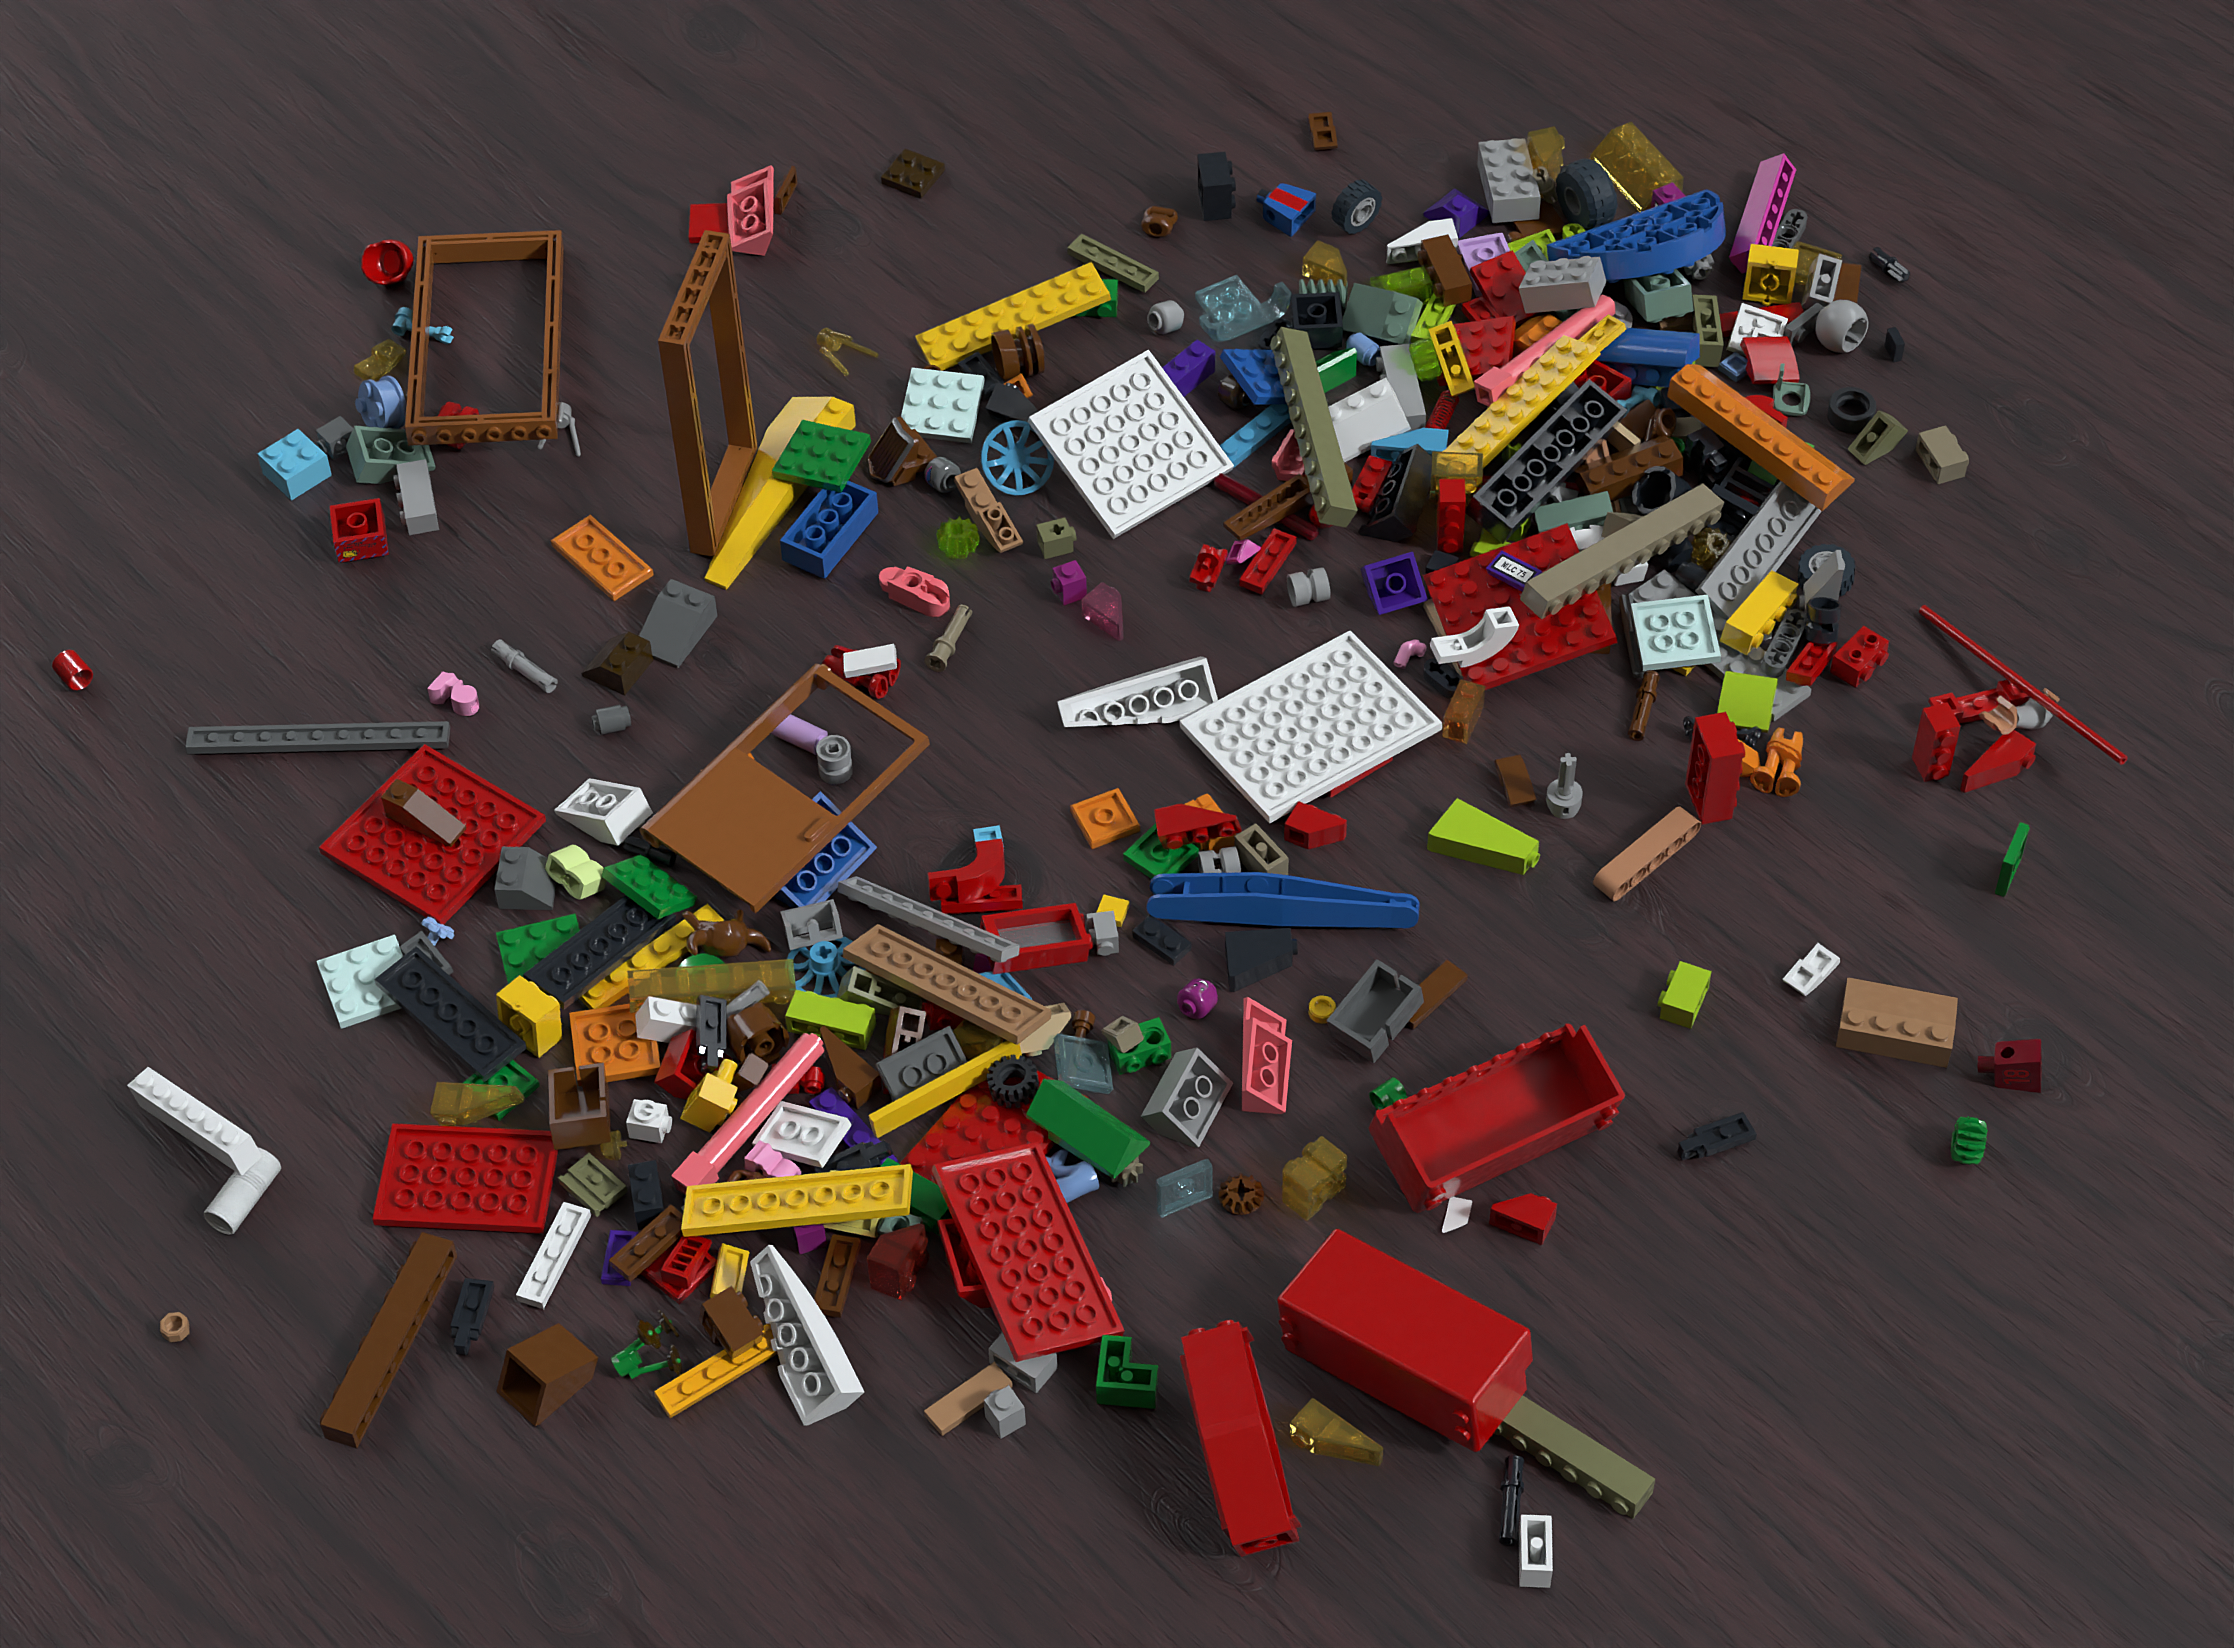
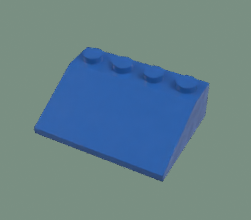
(829, 866)

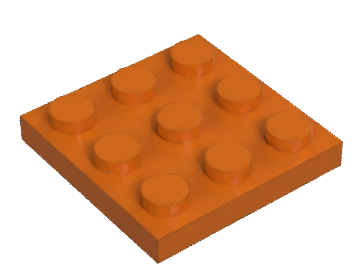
(611, 1038)

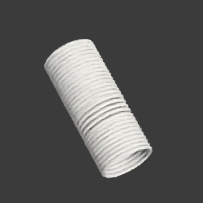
(240, 1195)

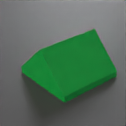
(1337, 368)

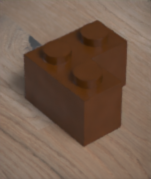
(730, 1322)

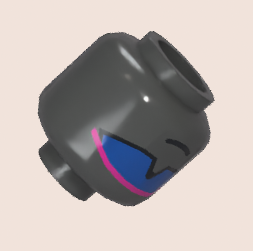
(941, 474)

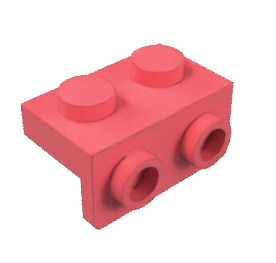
(1287, 460)

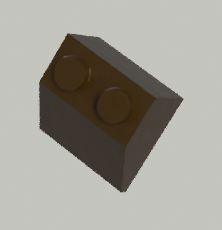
(620, 662)

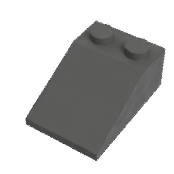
(678, 622)

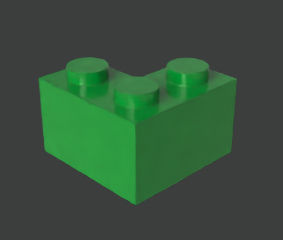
(1122, 1381)

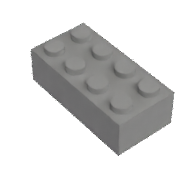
(1508, 180)

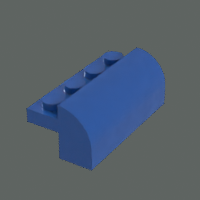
(1651, 355)

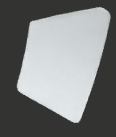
(1456, 1214)

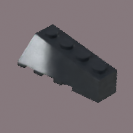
(1401, 497)

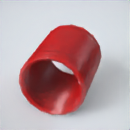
(72, 670)

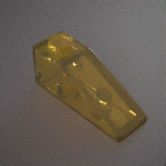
(467, 1103)
(1332, 1436)

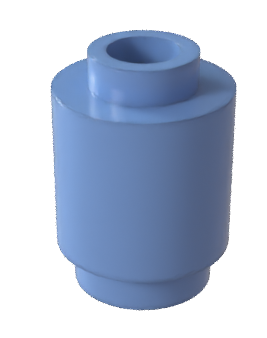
(1365, 347)

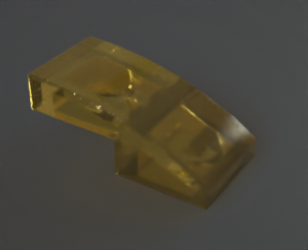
(382, 360)

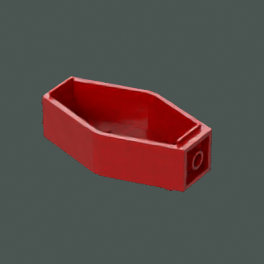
(1238, 1438)

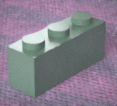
(1576, 512)

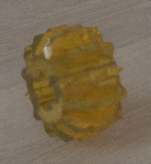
(1709, 547)

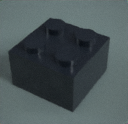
(1215, 186)
(1318, 316)

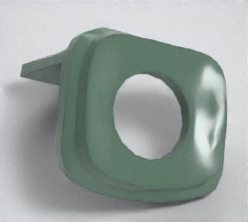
(1782, 388)

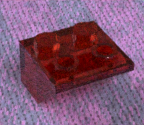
(897, 1260)

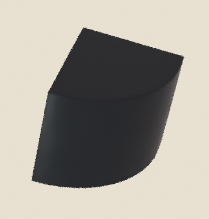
(1676, 555)

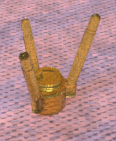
(832, 341)

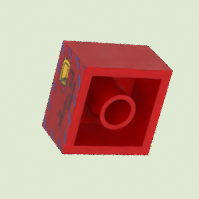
(359, 530)

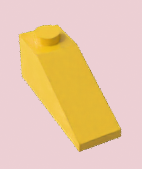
(1452, 358)

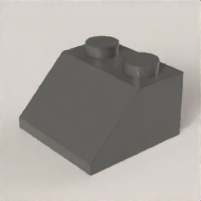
(524, 880)

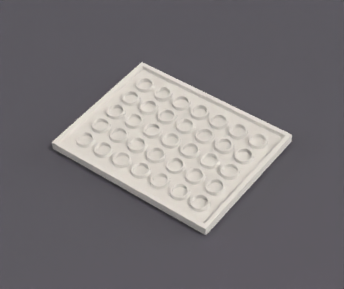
(1310, 726)

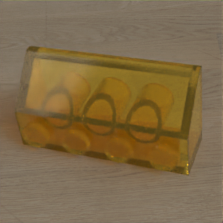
(1635, 165)

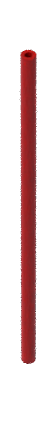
(2023, 685)

